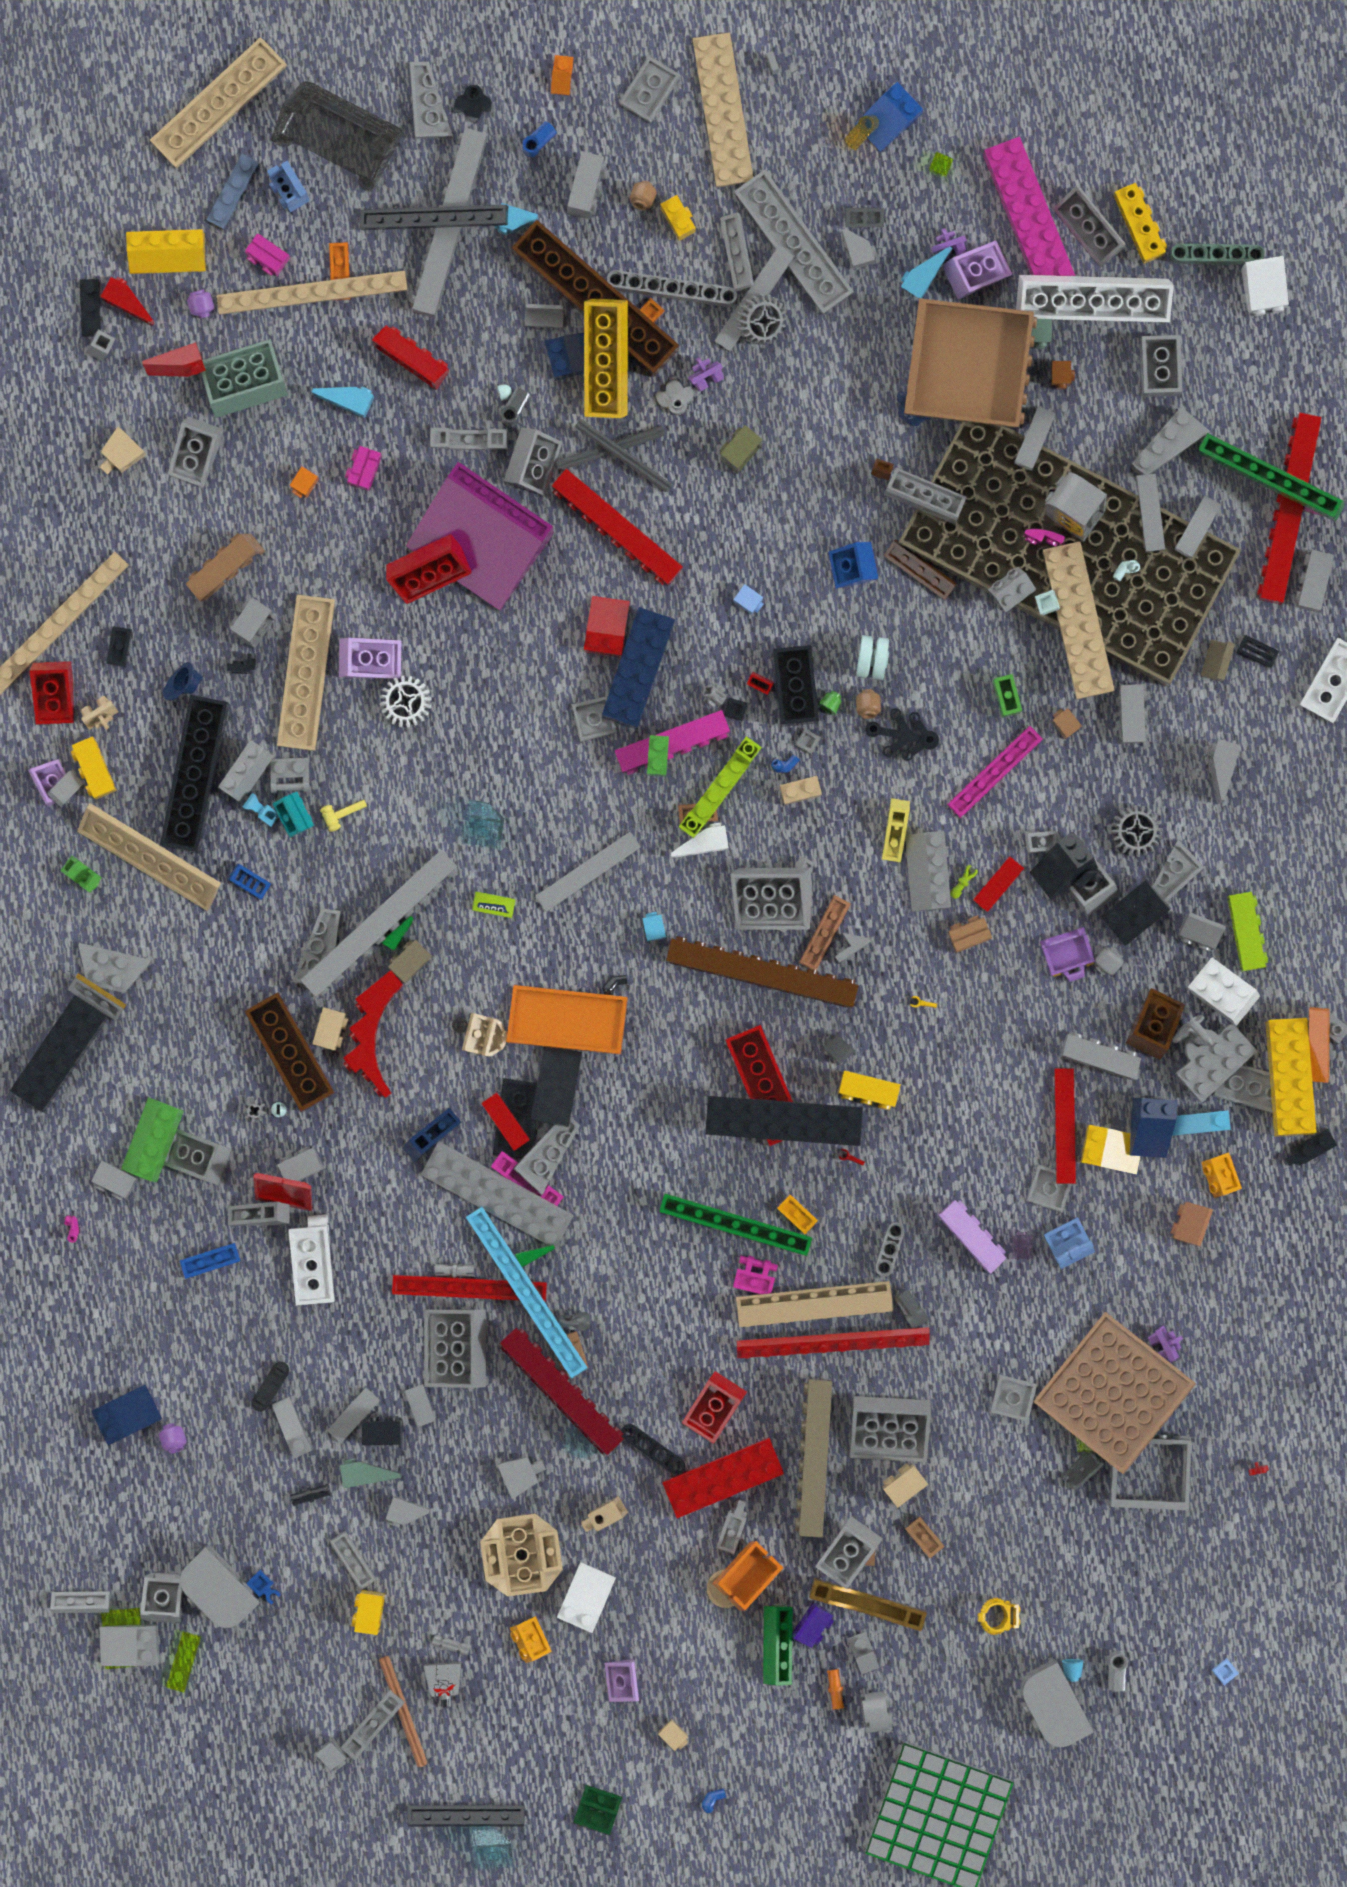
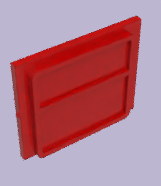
(283, 1190)

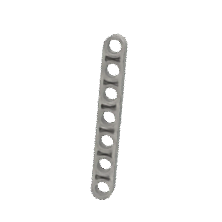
(680, 294)

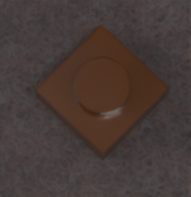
(882, 469)

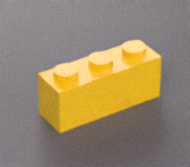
(93, 768)

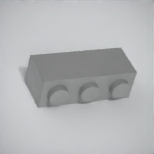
(1314, 580)
(1133, 714)
(245, 771)

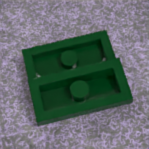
(599, 1801)

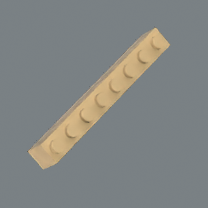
(814, 1304)

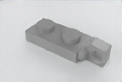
(732, 1528)

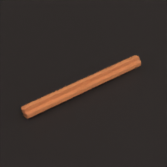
(403, 1712)

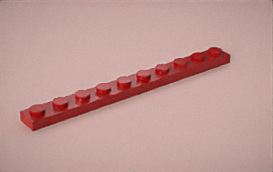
(833, 1342)

